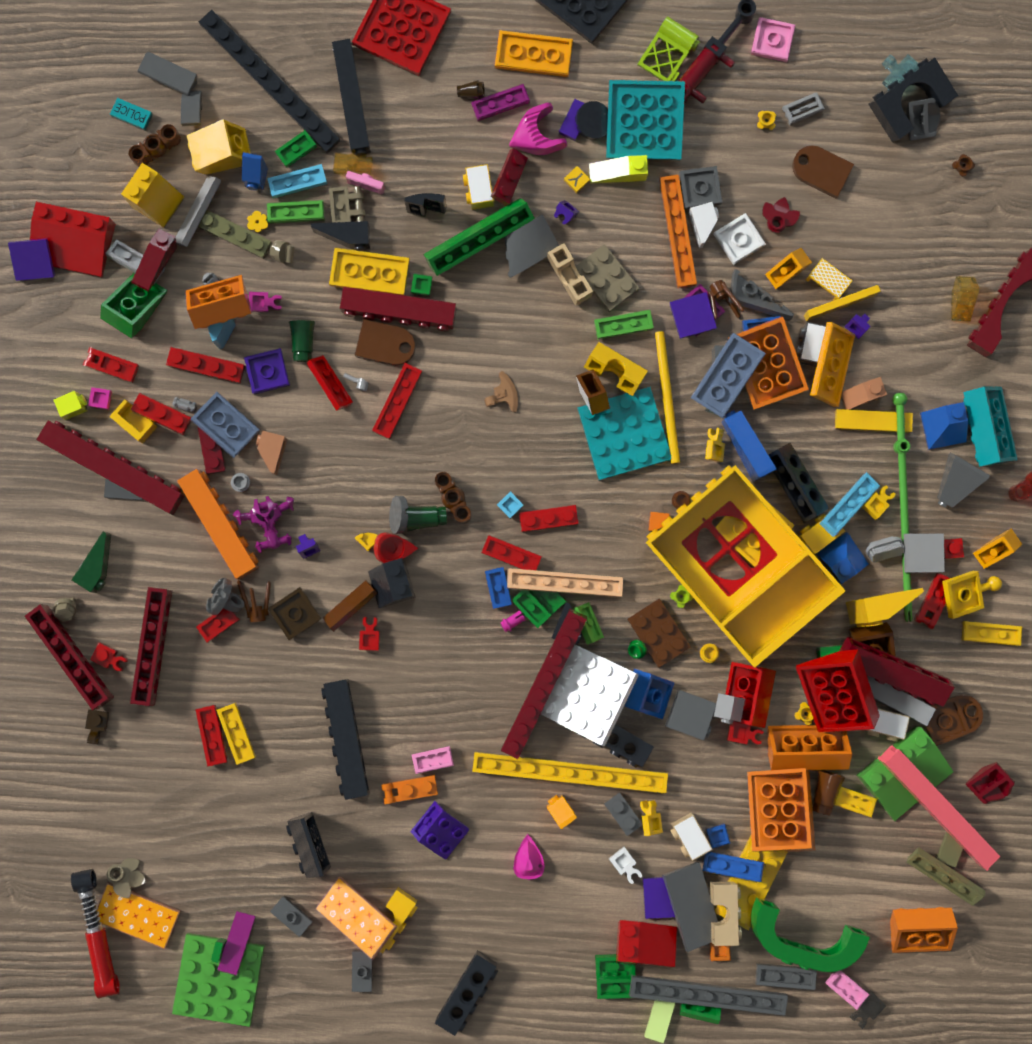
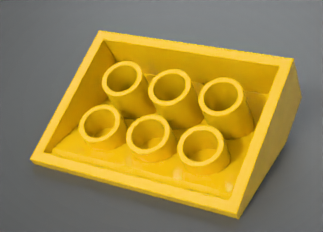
(874, 609)

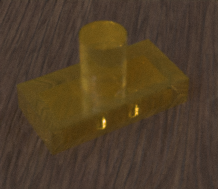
(352, 163)

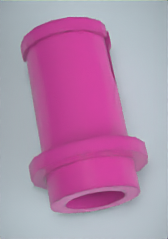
(512, 621)

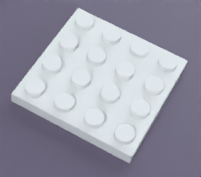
(589, 695)

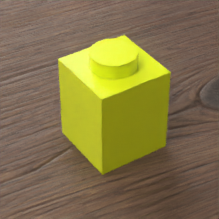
(70, 405)

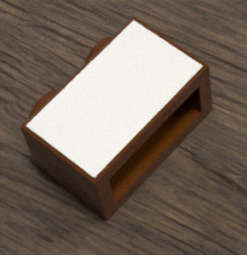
(593, 392)

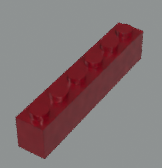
(398, 308)
(902, 674)

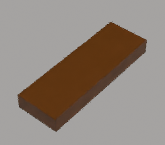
(349, 605)

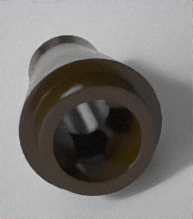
(471, 90)

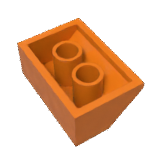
(218, 302)
(922, 929)

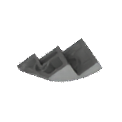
(529, 245)

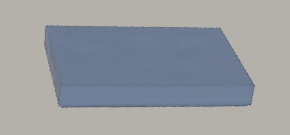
(225, 424)

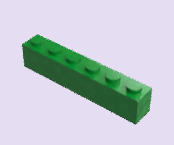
(479, 236)

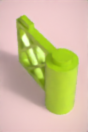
(675, 36)

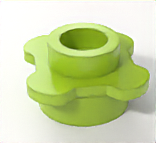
(676, 596)

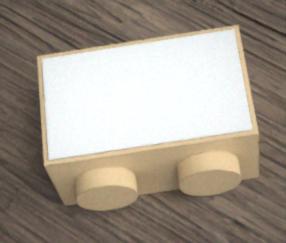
(890, 724)
(691, 837)

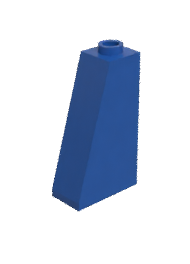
(748, 446)

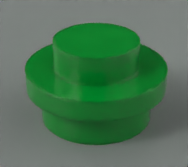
(637, 649)

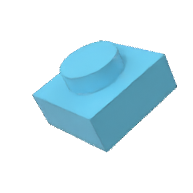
(510, 505)

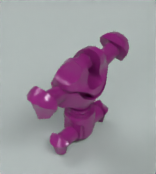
(266, 515)

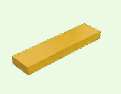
(842, 302)
(870, 420)

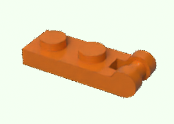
(410, 789)

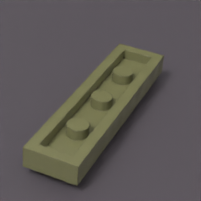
(235, 234)
(946, 876)

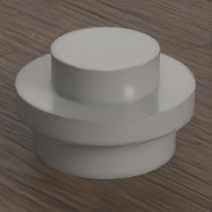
(240, 482)

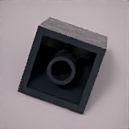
(391, 583)

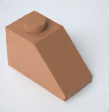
(863, 393)
(271, 448)

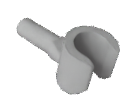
(361, 383)

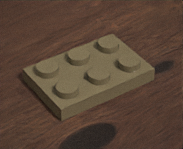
(607, 278)

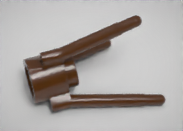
(720, 291)
(255, 612)

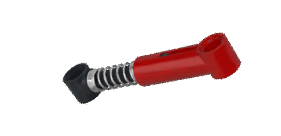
(106, 980)

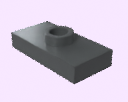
(291, 916)
(361, 972)

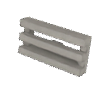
(788, 114)

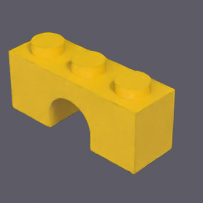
(628, 372)
(402, 906)

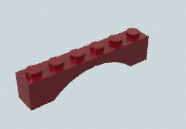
(988, 334)

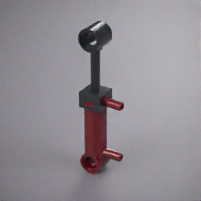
(714, 52)

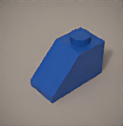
(253, 171)

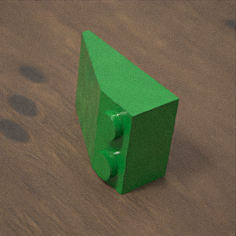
(131, 306)

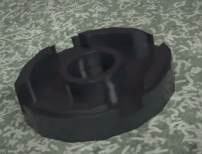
(592, 120)

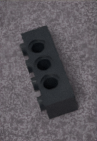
(797, 483)
(641, 751)
(446, 1018)

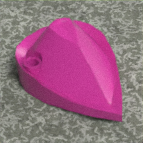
(528, 860)

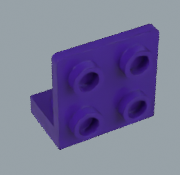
(439, 831)

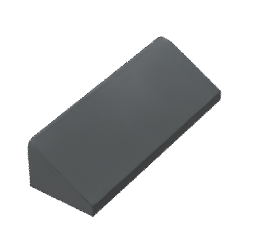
(168, 73)

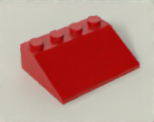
(74, 237)
(839, 692)

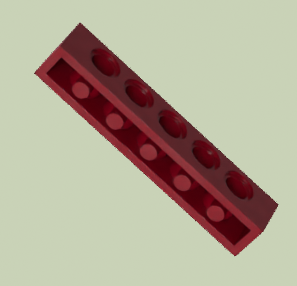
(151, 646)
(69, 657)

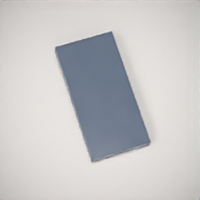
(728, 375)

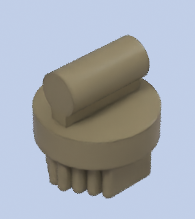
(282, 251)
(65, 609)

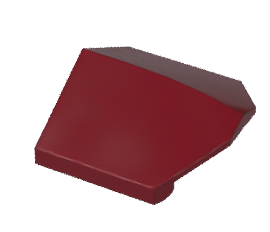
(991, 783)

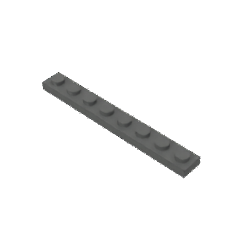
(708, 995)

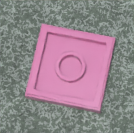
(773, 39)

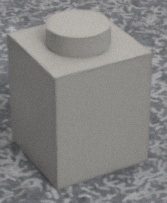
(729, 708)

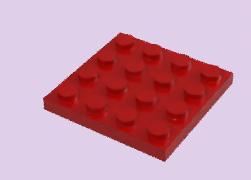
(402, 31)

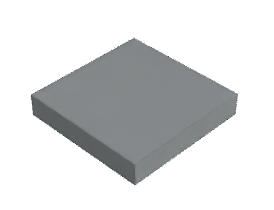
(924, 553)

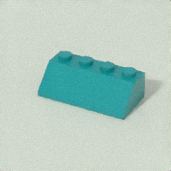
(990, 426)

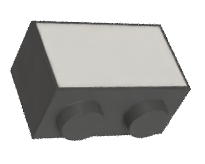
(810, 345)

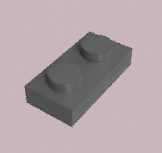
(623, 814)

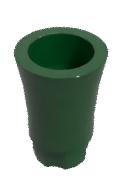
(302, 339)
(425, 517)

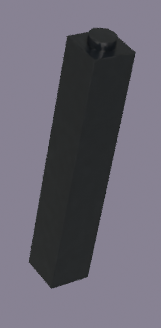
(351, 97)

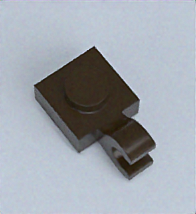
(96, 722)

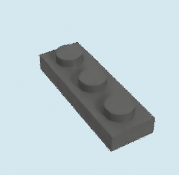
(785, 976)

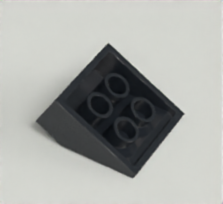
(308, 845)

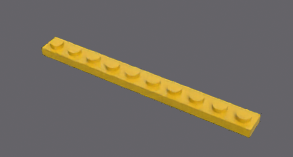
(570, 772)

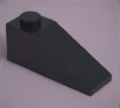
(349, 234)

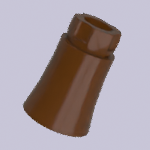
(827, 791)

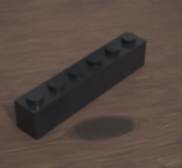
(346, 739)

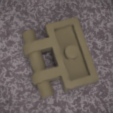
(340, 204)

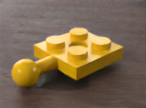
(973, 599)

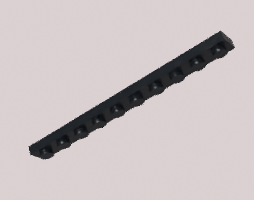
(269, 81)

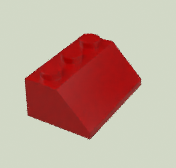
(755, 687)

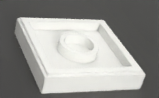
(739, 239)

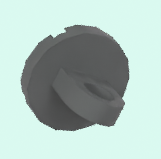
(224, 598)

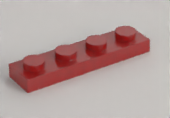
(205, 365)
(397, 401)

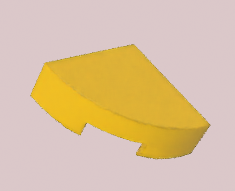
(366, 540)

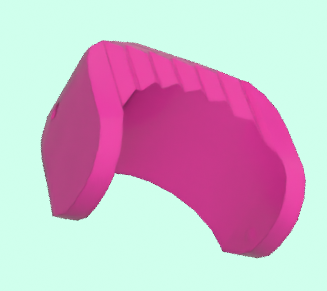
(528, 137)

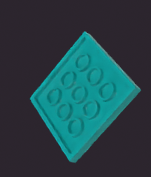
(645, 119)
(625, 435)

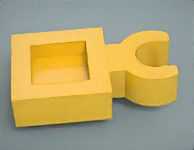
(877, 503)

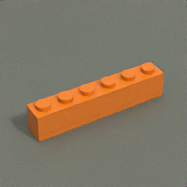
(217, 523)

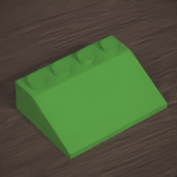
(888, 790)

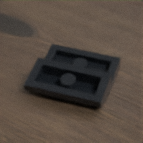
(420, 203)

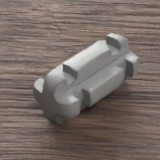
(184, 404)

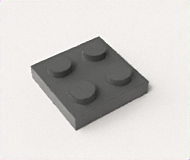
(700, 187)

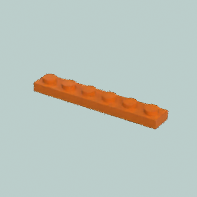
(678, 231)

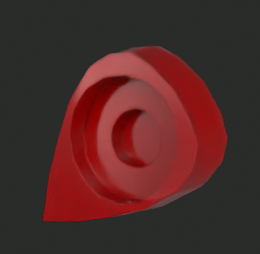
(392, 547)

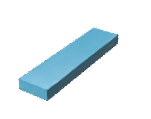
(849, 504)

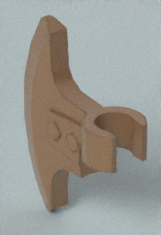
(504, 392)

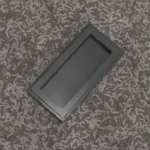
(114, 491)

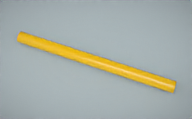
(667, 397)

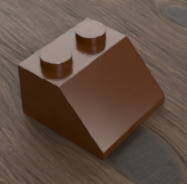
(876, 636)

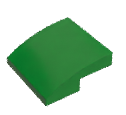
(538, 604)
(612, 978)

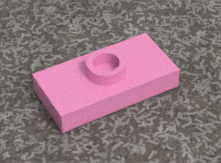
(365, 181)
(432, 760)
(847, 989)

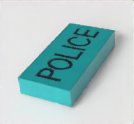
(131, 114)

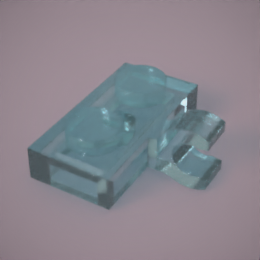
(898, 70)

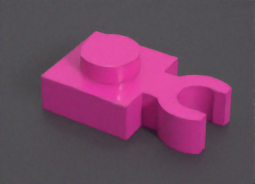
(260, 302)

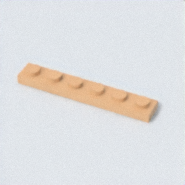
(564, 582)

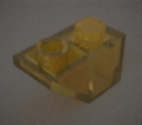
(963, 298)

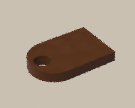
(824, 170)
(383, 343)
(953, 720)

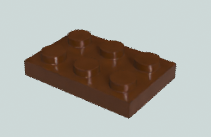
(658, 633)

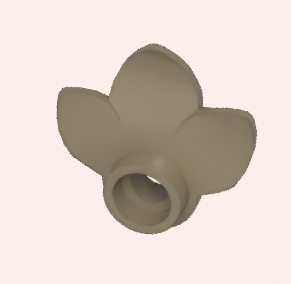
(128, 877)

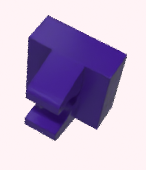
(567, 210)
(858, 325)
(307, 546)

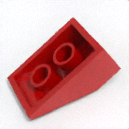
(646, 943)

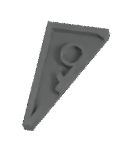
(755, 298)

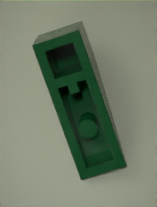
(94, 567)

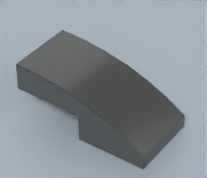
(191, 108)

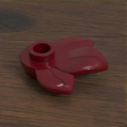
(781, 214)

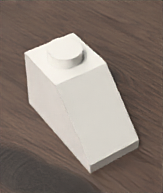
(703, 221)

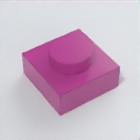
(100, 398)

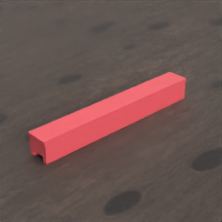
(939, 807)

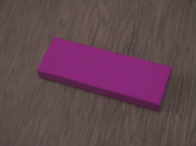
(500, 102)
(236, 943)

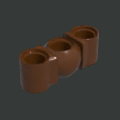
(151, 139)
(446, 491)

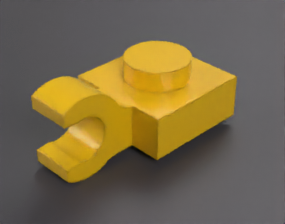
(715, 447)
(651, 820)

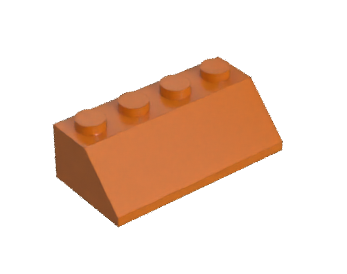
(807, 748)

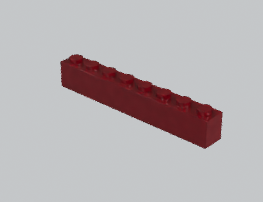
(113, 469)
(544, 683)

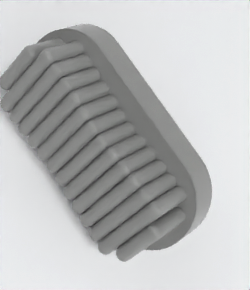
(885, 549)

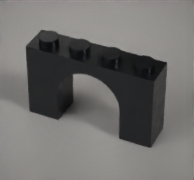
(888, 106)

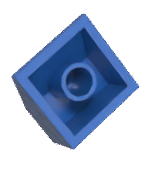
(650, 694)

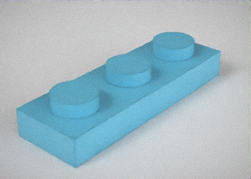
(297, 181)

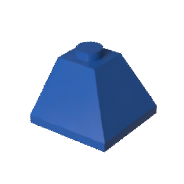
(945, 425)
(842, 558)

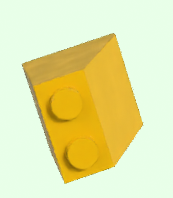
(218, 147)
(152, 195)

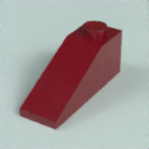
(154, 259)

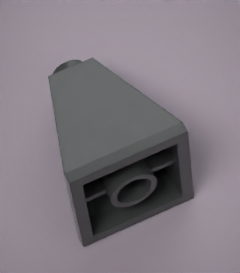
(959, 481)

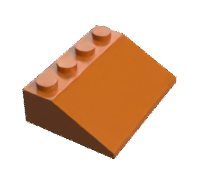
(779, 371)
(781, 810)

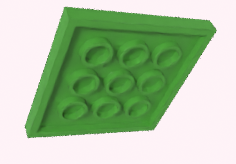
(212, 994)

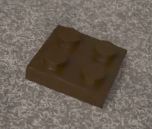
(294, 613)

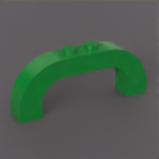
(836, 958)

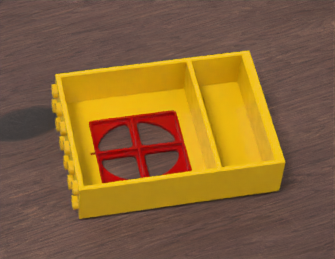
(771, 598)

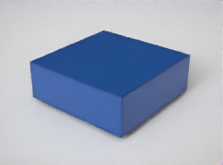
(718, 836)

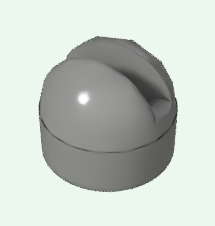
(206, 276)

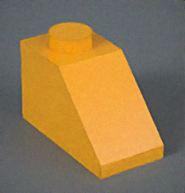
(788, 268)
(997, 548)
(561, 811)

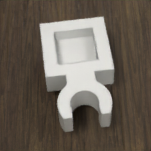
(623, 863)

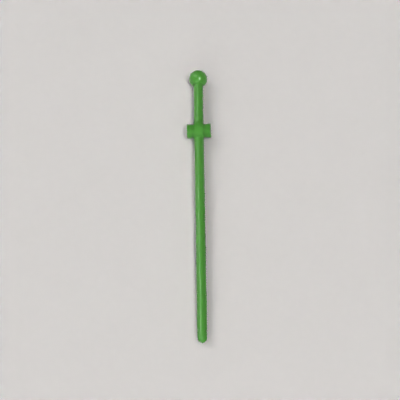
(900, 400)

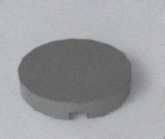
(397, 517)

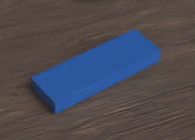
(733, 866)

